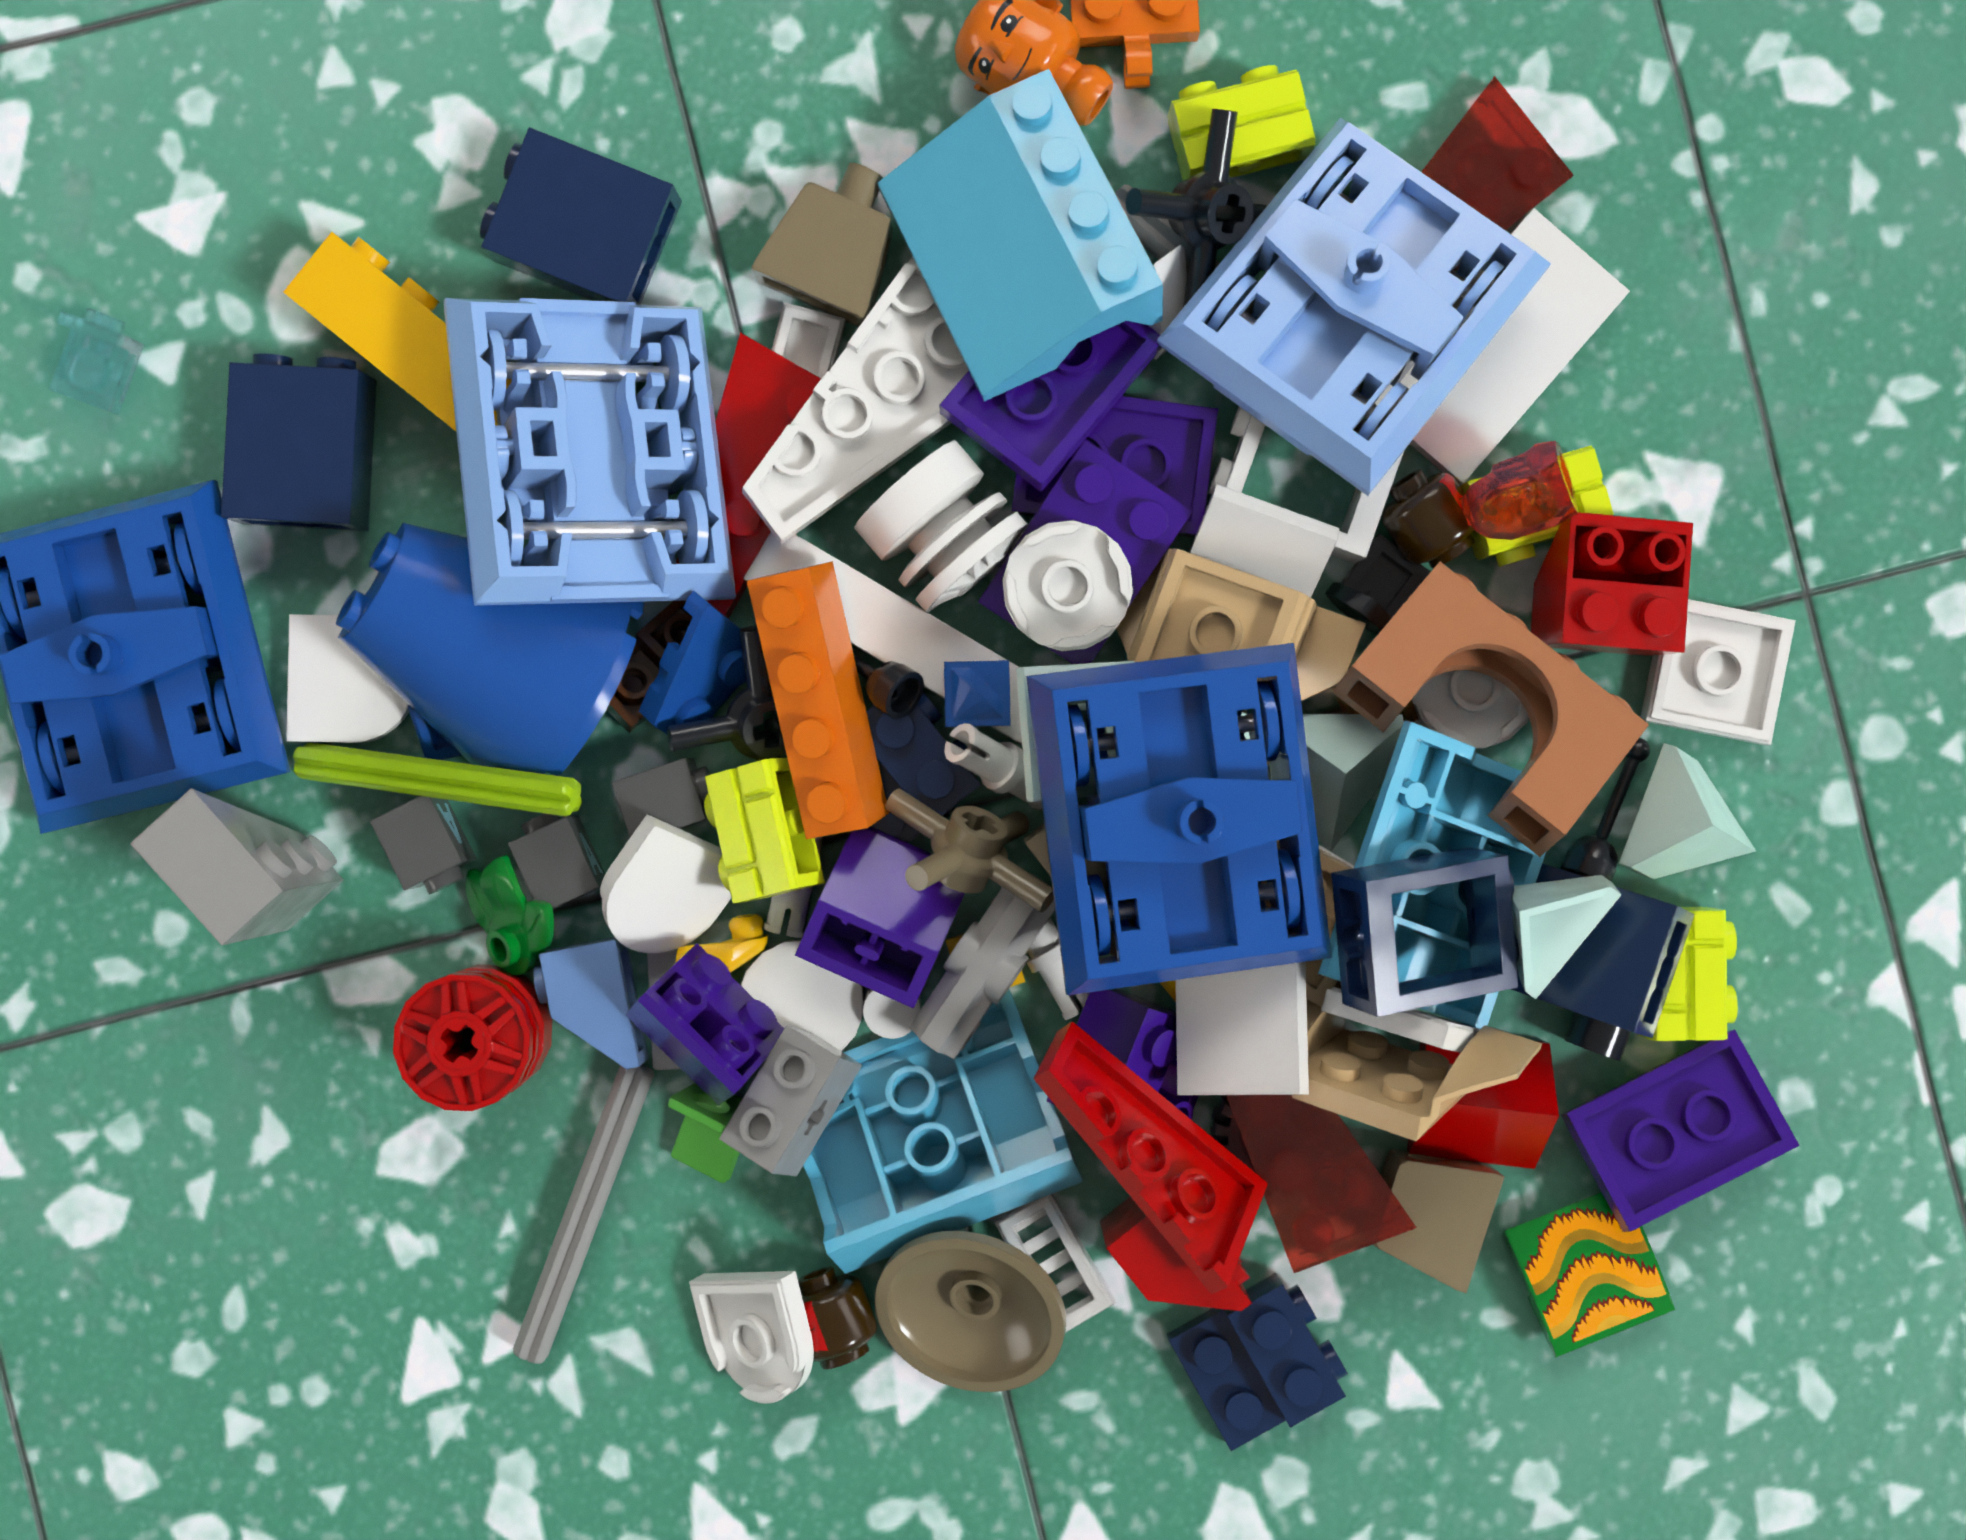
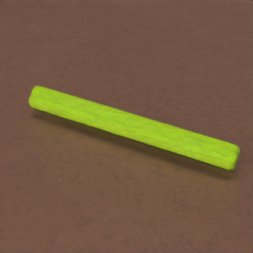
(438, 779)

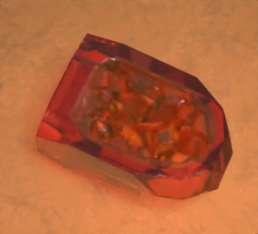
(1522, 494)

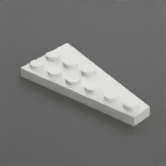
(863, 411)

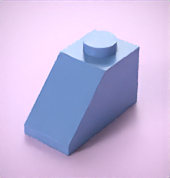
(590, 993)

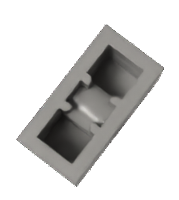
(790, 1102)

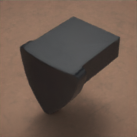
(1377, 585)

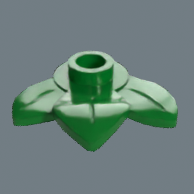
(514, 926)

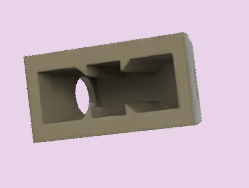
(830, 247)
(1450, 1208)

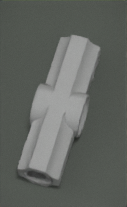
(979, 972)

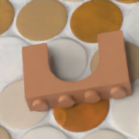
(1575, 722)

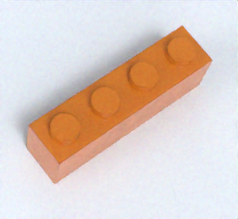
(818, 700)

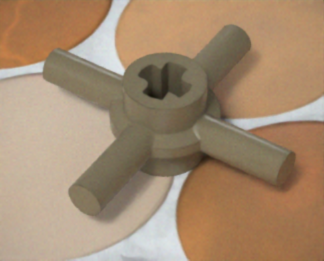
(969, 850)

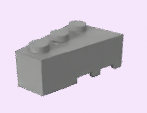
(236, 867)

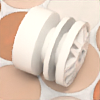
(940, 526)

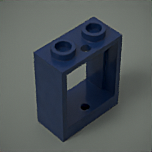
(1368, 934)

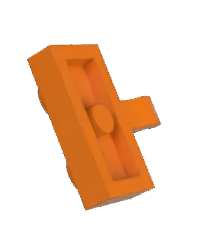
(1135, 27)

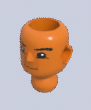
(1021, 38)

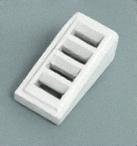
(1088, 1273)

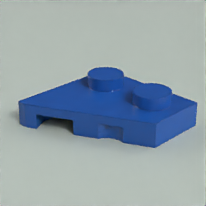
(699, 672)

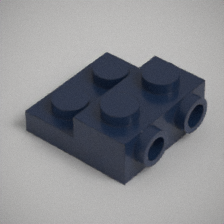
(914, 760)
(1259, 1362)

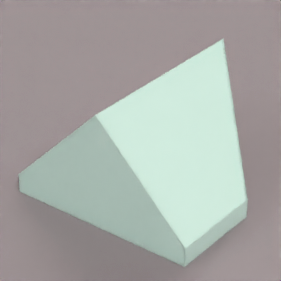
(1345, 767)
(1681, 821)
(1554, 921)

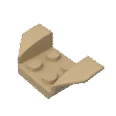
(1212, 608)
(1400, 1088)

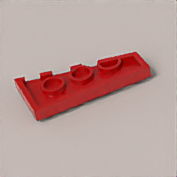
(755, 408)
(1165, 1161)

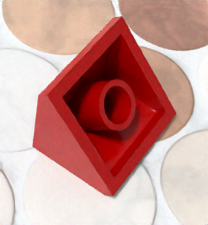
(1498, 1123)

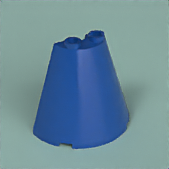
(493, 680)

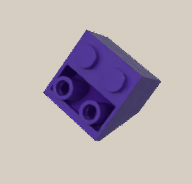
(874, 923)
(707, 1023)
(1140, 1037)

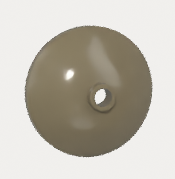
(970, 1311)

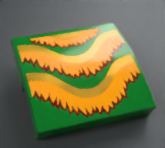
(1587, 1274)

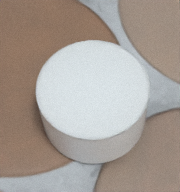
(887, 1016)

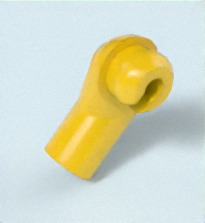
(744, 945)

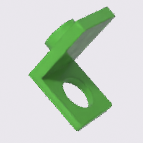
(700, 1132)

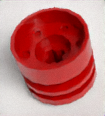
(508, 1039)

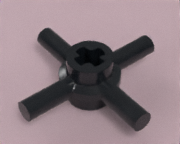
(1204, 209)
(742, 714)

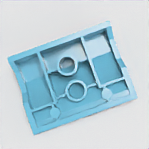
(1020, 236)
(1427, 805)
(936, 1141)

